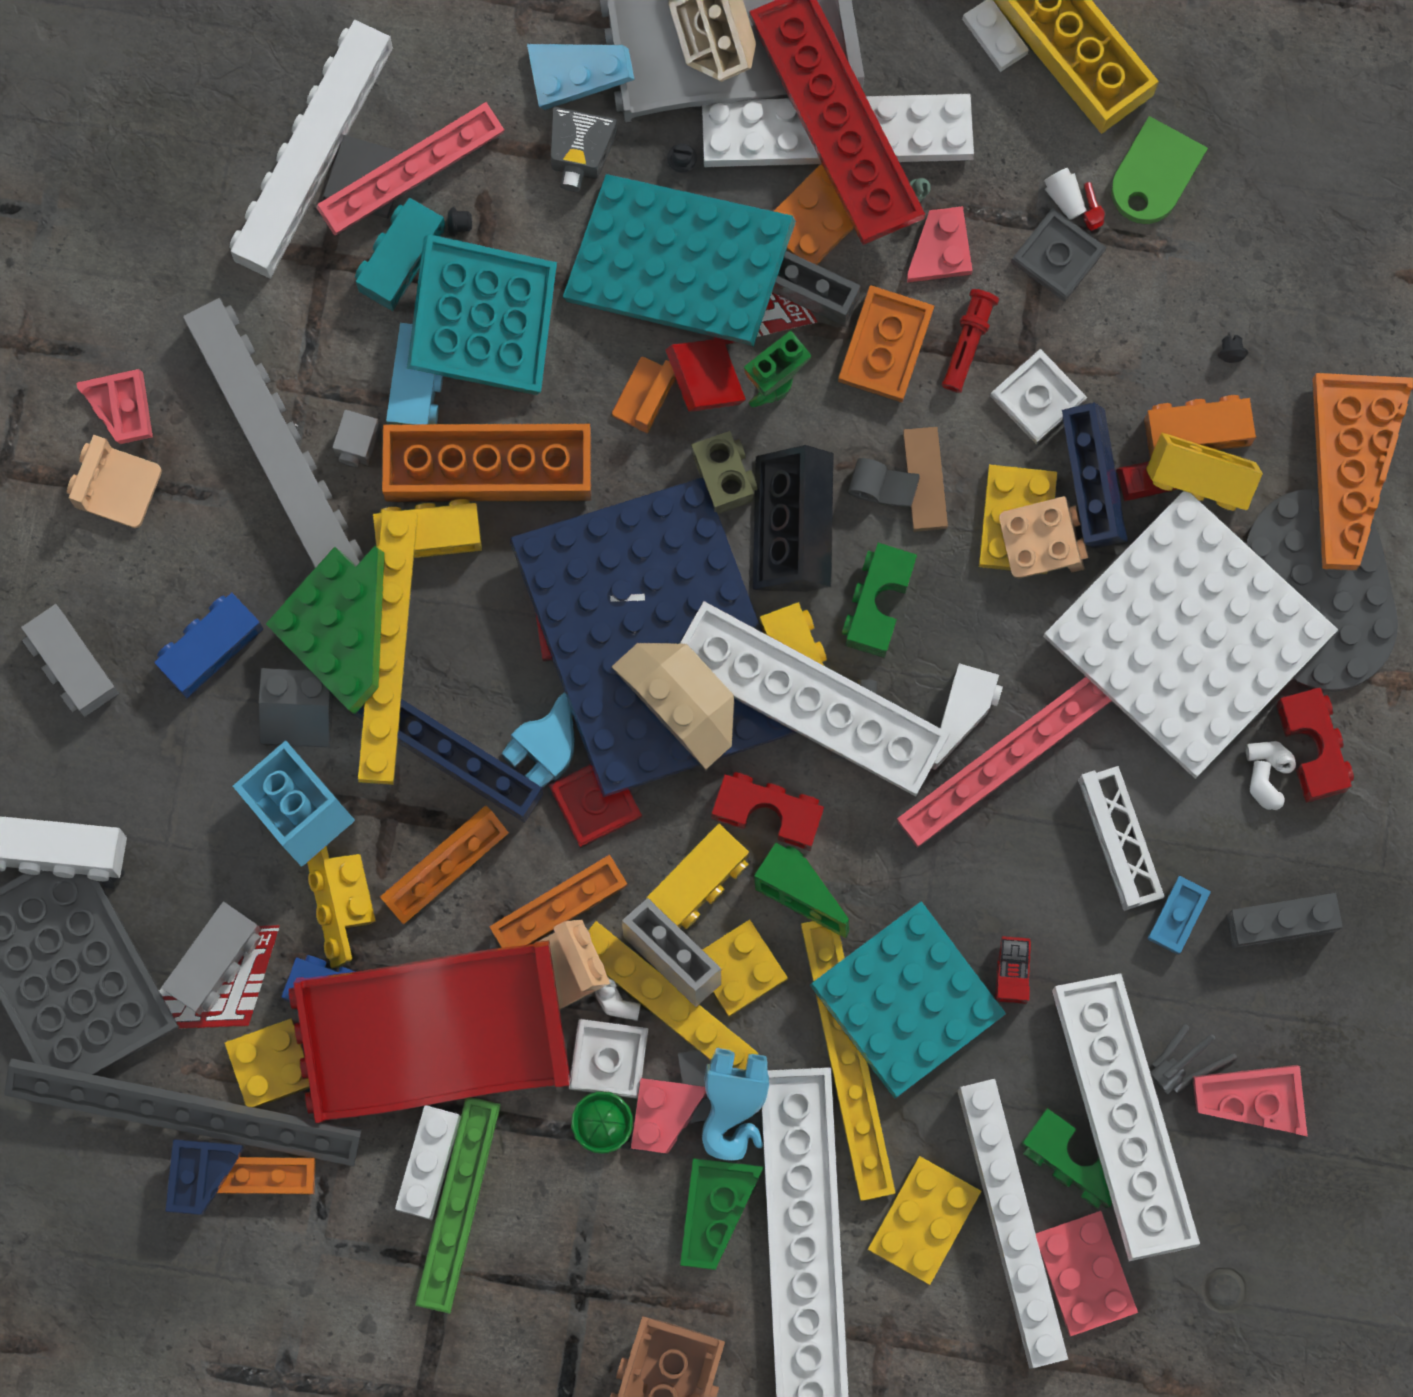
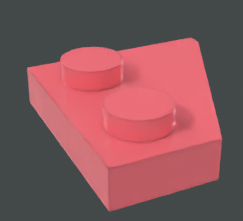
(942, 247)
(120, 404)
(663, 1113)

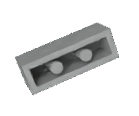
(68, 661)
(671, 952)
(212, 959)

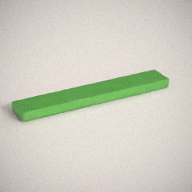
(458, 1205)

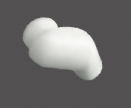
(1273, 753)
(1262, 789)
(614, 1004)

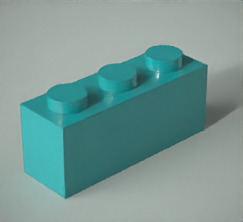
(398, 254)

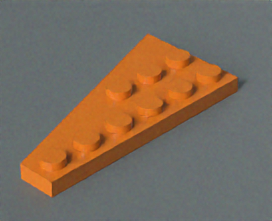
(1354, 449)

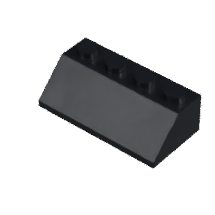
(793, 520)

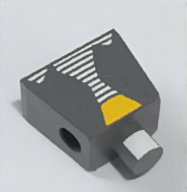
(580, 145)

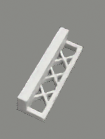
(1110, 837)

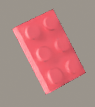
(1085, 1273)

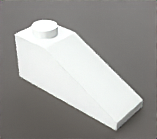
(967, 705)

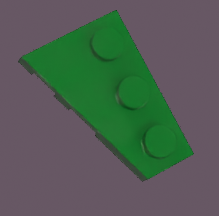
(714, 1208)

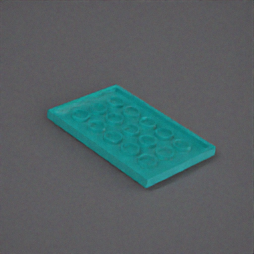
(679, 259)

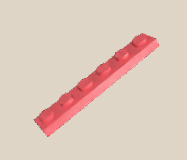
(410, 168)

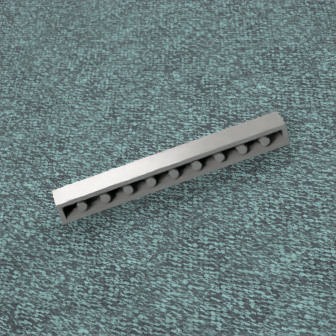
(268, 433)

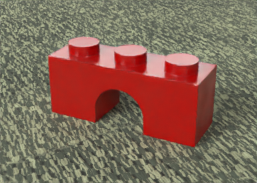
(1310, 715)
(741, 797)

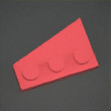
(1255, 1097)

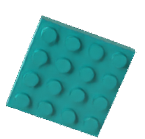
(482, 315)
(907, 999)

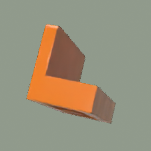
(644, 394)

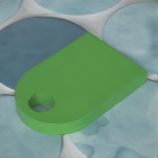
(1156, 170)

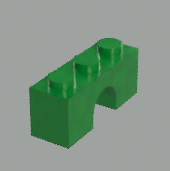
(887, 570)
(1048, 1145)

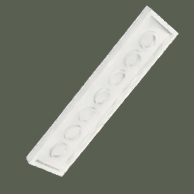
(772, 134)
(816, 700)
(1125, 1117)

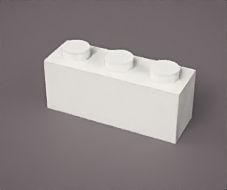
(428, 1163)

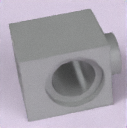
(356, 438)

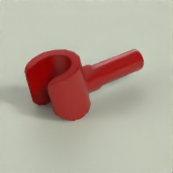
(1095, 216)

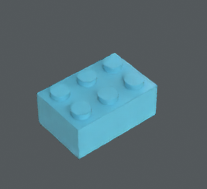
(293, 803)

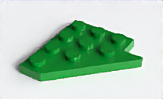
(336, 624)

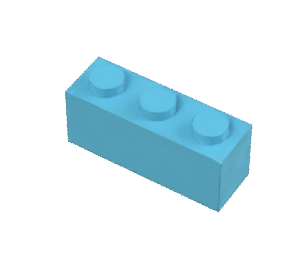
(411, 390)

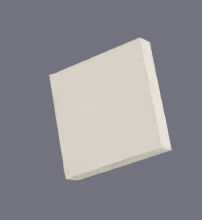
(1037, 396)
(608, 1058)

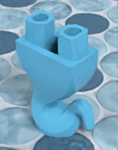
(546, 742)
(734, 1098)

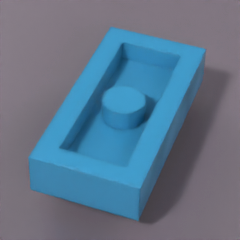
(1179, 915)

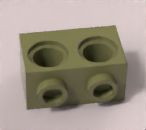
(717, 474)

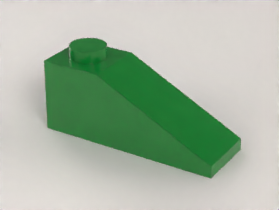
(795, 884)

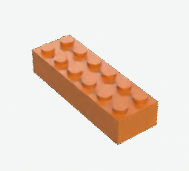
(486, 462)

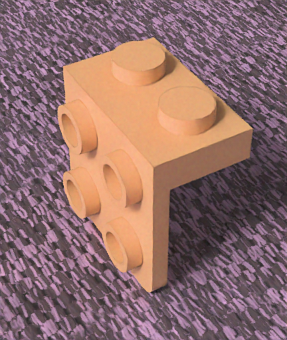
(113, 483)
(1043, 538)
(575, 962)

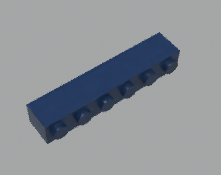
(465, 762)

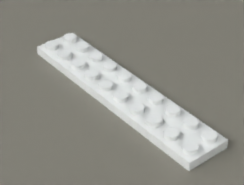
(804, 1235)

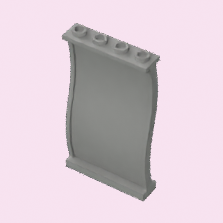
(668, 83)

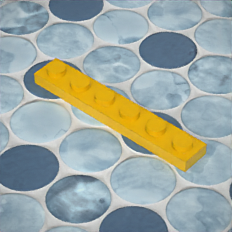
(664, 1000)

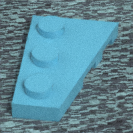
(576, 71)

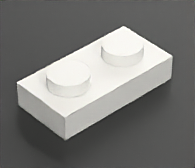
(995, 34)

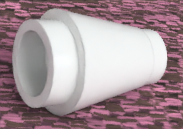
(1066, 193)

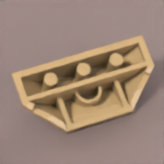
(714, 36)
(682, 696)

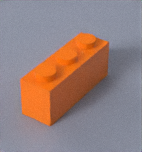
(1212, 424)

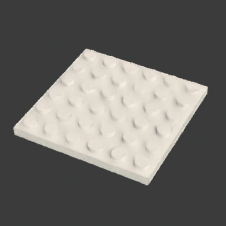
(1190, 633)

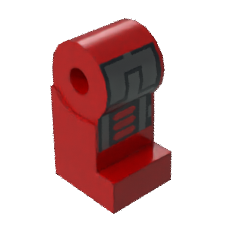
(1013, 970)

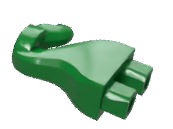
(774, 369)

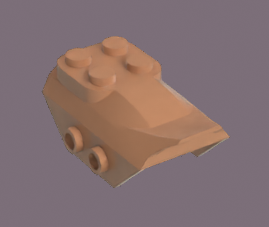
(669, 1362)

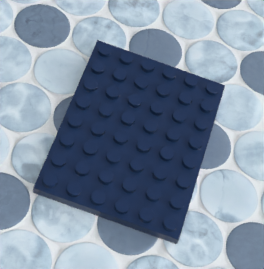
(651, 546)

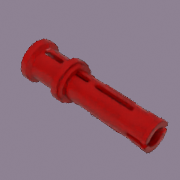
(973, 326)

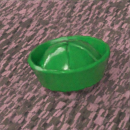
(602, 1122)

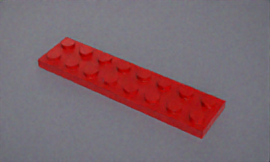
(837, 117)

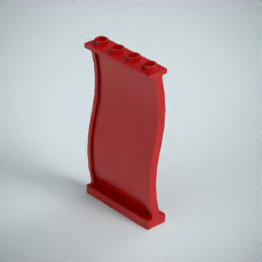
(430, 1031)

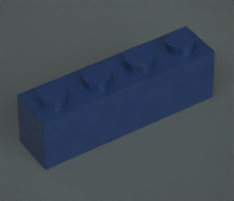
(1094, 475)

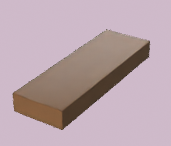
(924, 458)

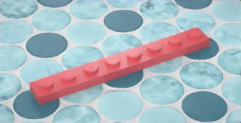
(1002, 761)

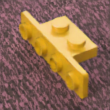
(340, 900)

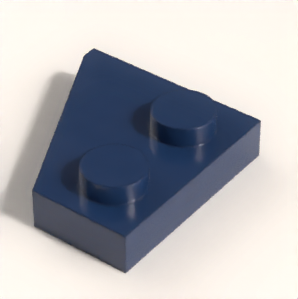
(198, 1174)

